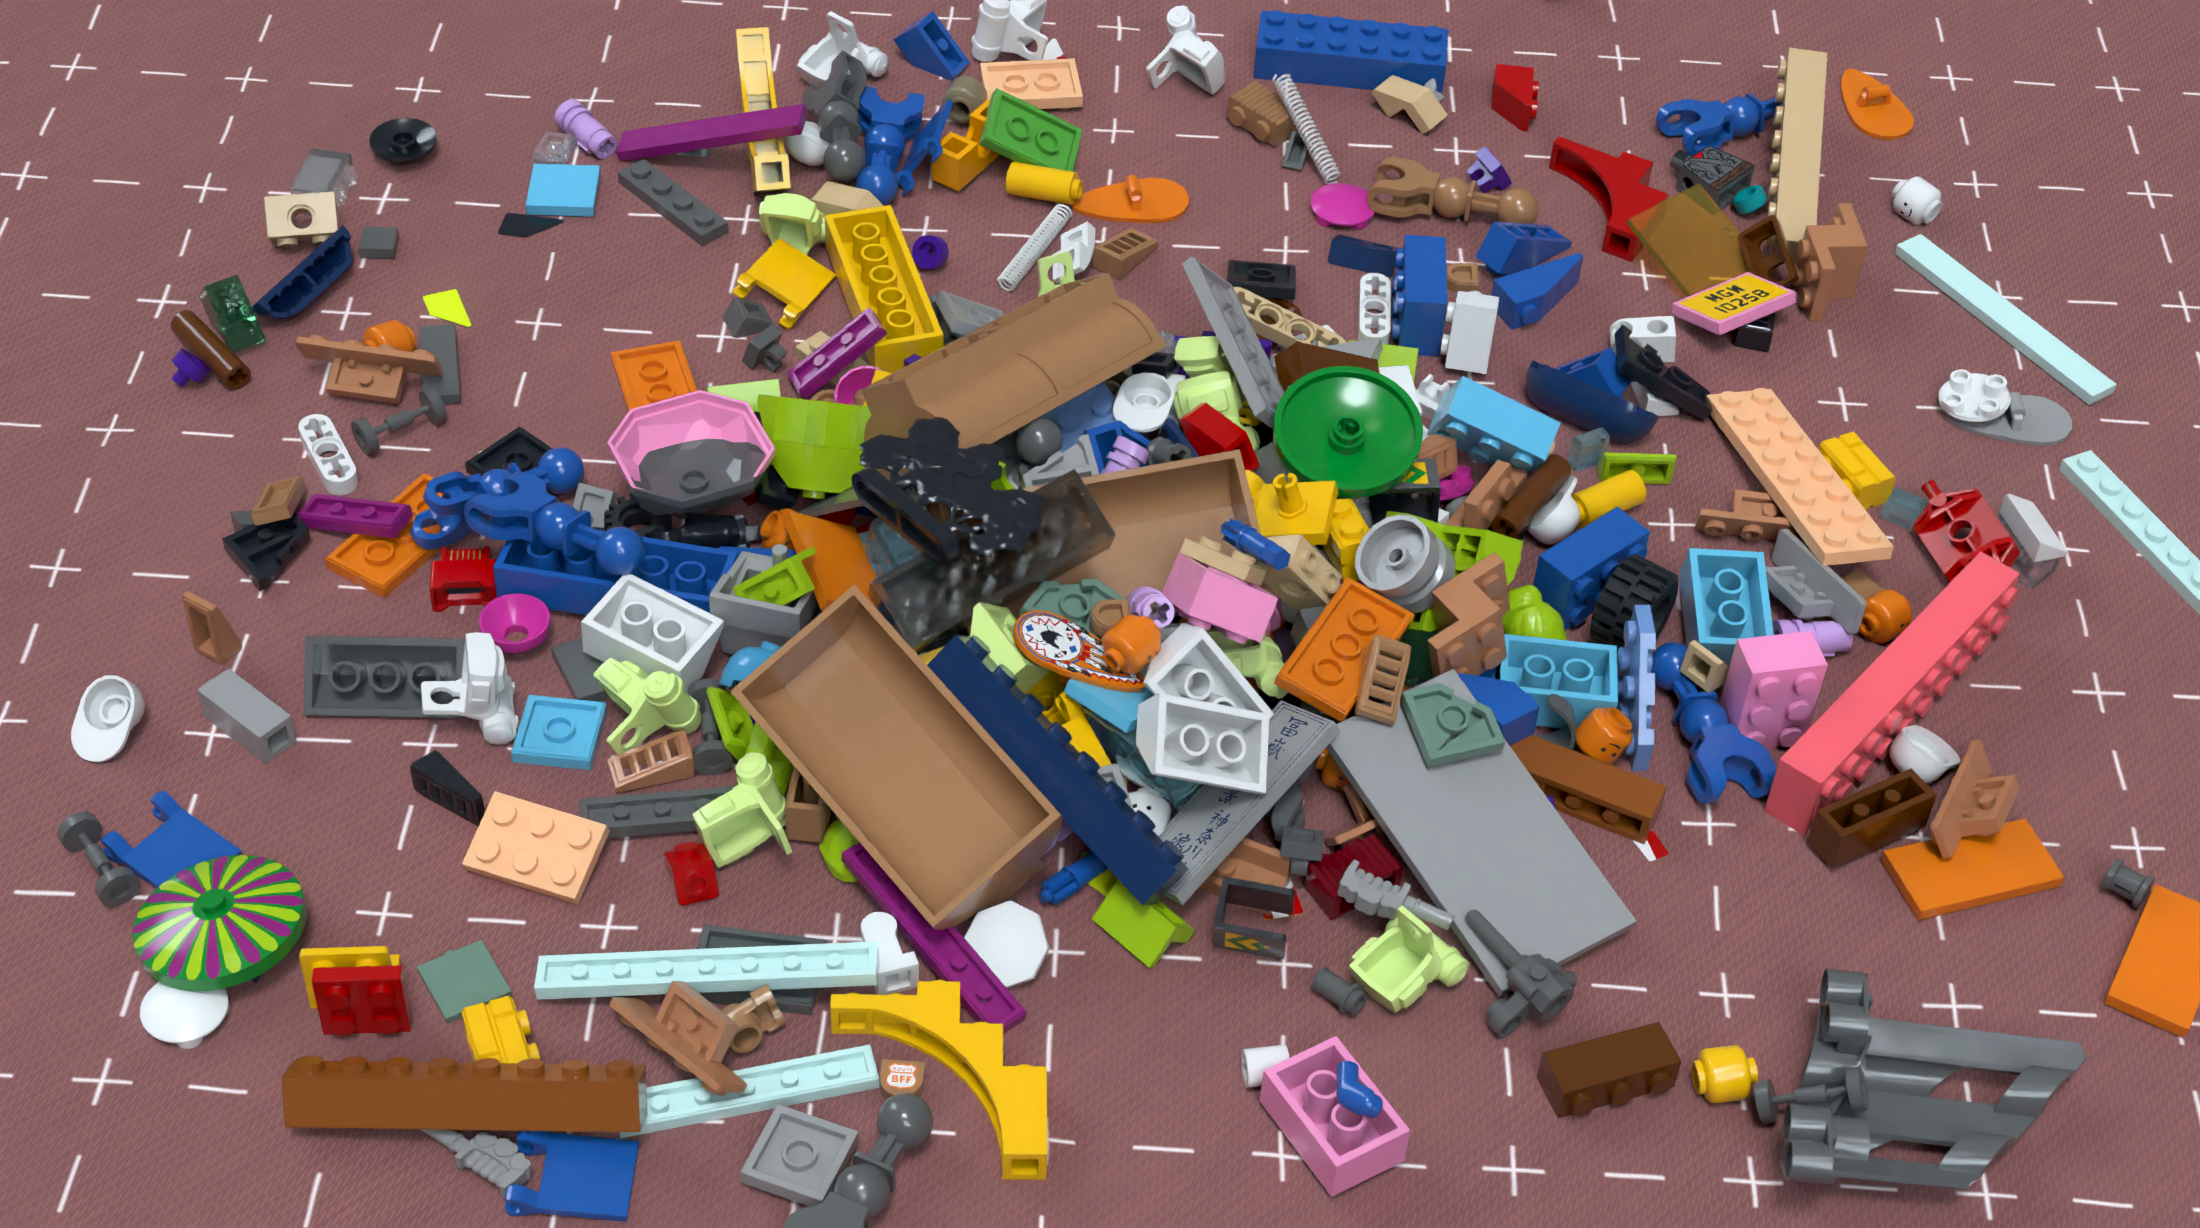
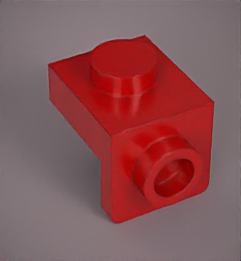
(692, 873)

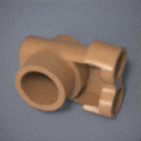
(754, 1017)

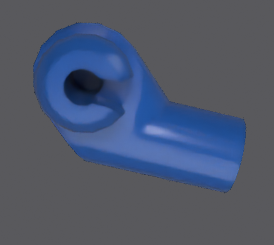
(1355, 1095)

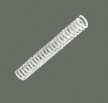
(1303, 134)
(1055, 220)

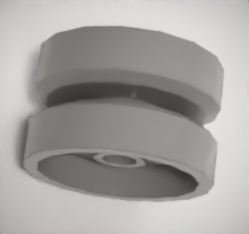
(1404, 562)

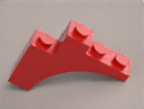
(1615, 184)

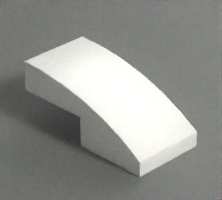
(1080, 245)

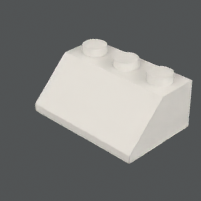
(651, 630)
(1199, 670)
(1204, 742)

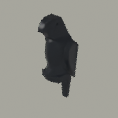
(712, 531)

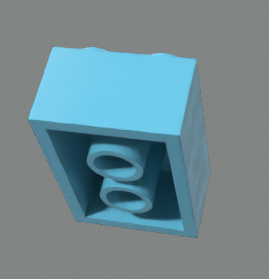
(1493, 426)
(1724, 598)
(1572, 669)

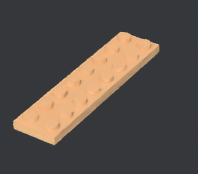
(1799, 478)

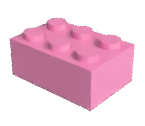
(1218, 600)
(1774, 687)
(1329, 1138)

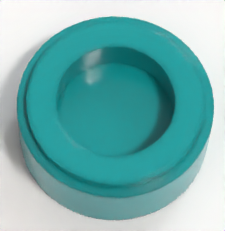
(1749, 199)

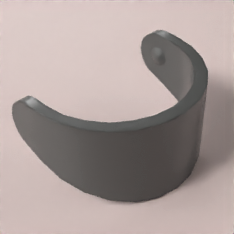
(1566, 735)

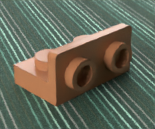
(1251, 863)

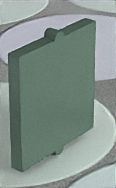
(463, 980)

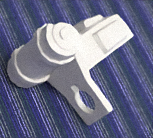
(1009, 28)
(1188, 54)
(817, 61)
(483, 690)

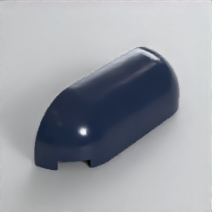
(307, 278)
(1587, 405)

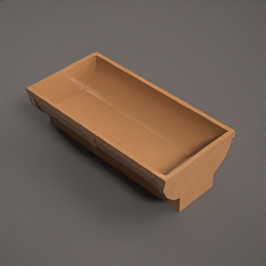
(1017, 365)
(1152, 516)
(901, 762)

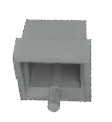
(753, 621)

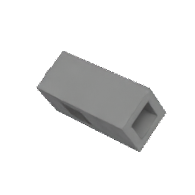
(247, 716)

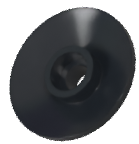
(403, 139)

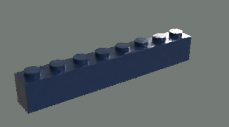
(1062, 774)

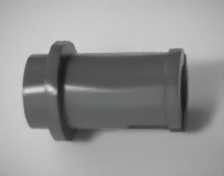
(1347, 996)

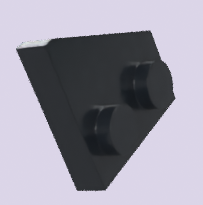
(267, 548)

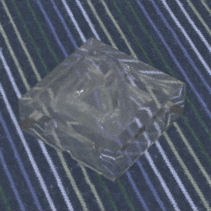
(554, 148)

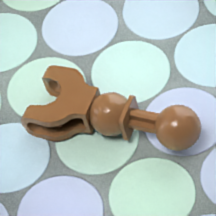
(1451, 197)

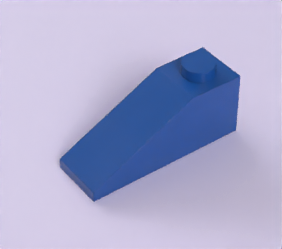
(1519, 246)
(1535, 291)

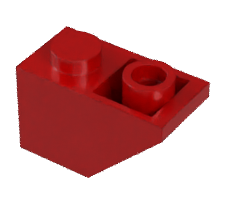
(1515, 94)
(1214, 433)

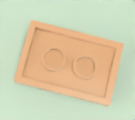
(1037, 82)
(536, 847)

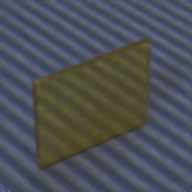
(1691, 240)

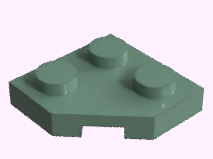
(1070, 600)
(1450, 726)

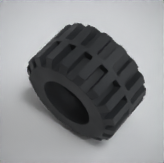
(1631, 584)

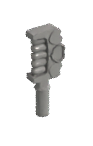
(1380, 897)
(488, 1156)

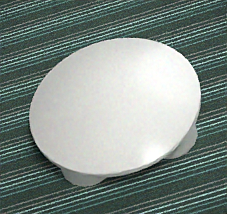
(1974, 396)
(182, 1015)

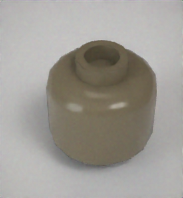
(966, 96)

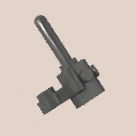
(1536, 981)

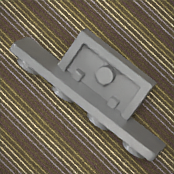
(1810, 587)

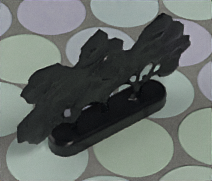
(948, 476)

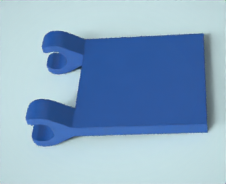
(925, 142)
(171, 847)
(578, 1178)

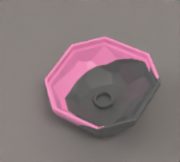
(691, 453)

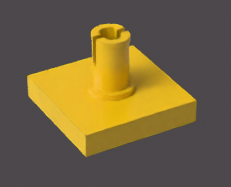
(1297, 508)

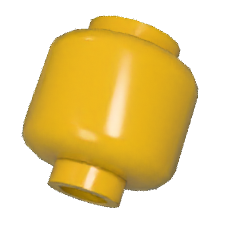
(1723, 1074)

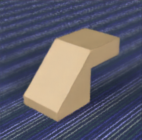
(1417, 101)
(841, 198)
(1704, 669)

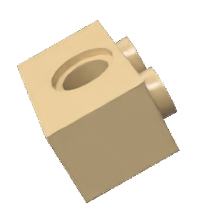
(283, 210)
(1308, 577)

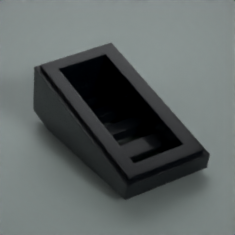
(1756, 334)
(444, 785)

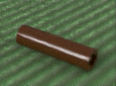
(210, 350)
(1532, 496)

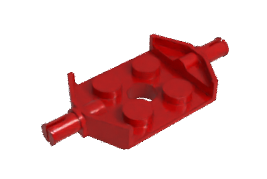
(1956, 511)

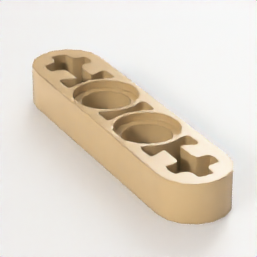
(1285, 322)

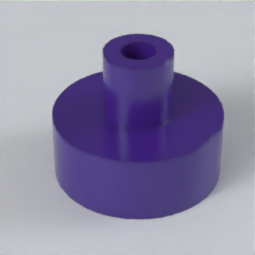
(930, 252)
(188, 367)

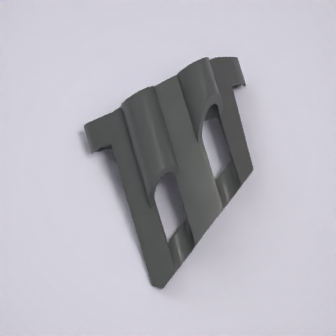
(1900, 1071)

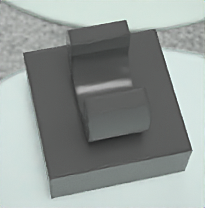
(765, 349)
(1301, 846)

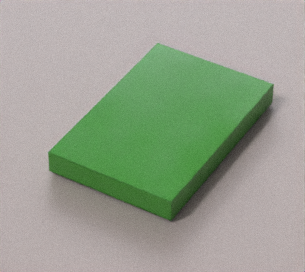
(1029, 133)

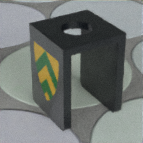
(1408, 495)
(1254, 896)

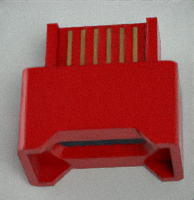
(462, 578)

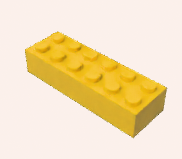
(881, 274)

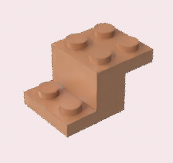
(1829, 261)
(1470, 620)

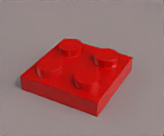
(362, 1000)

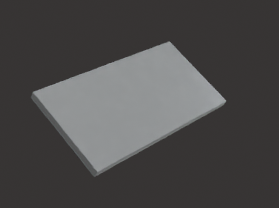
(1482, 842)

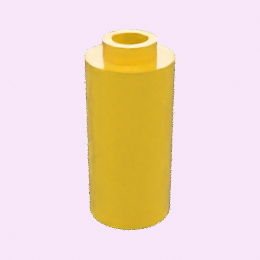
(1043, 183)
(1620, 491)

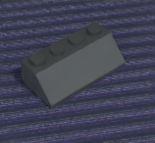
(377, 674)

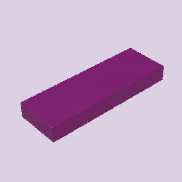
(837, 353)
(355, 515)

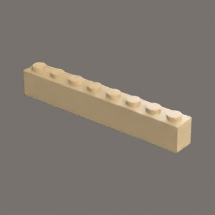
(1797, 145)

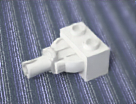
(1471, 331)

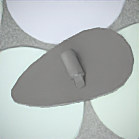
(2026, 421)

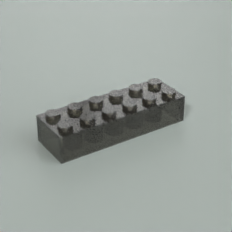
(936, 602)

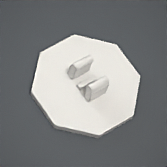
(1009, 941)

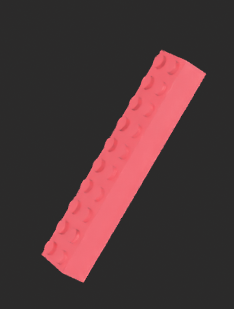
(1892, 692)

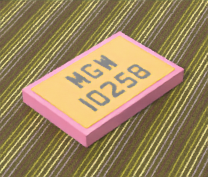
(1733, 303)

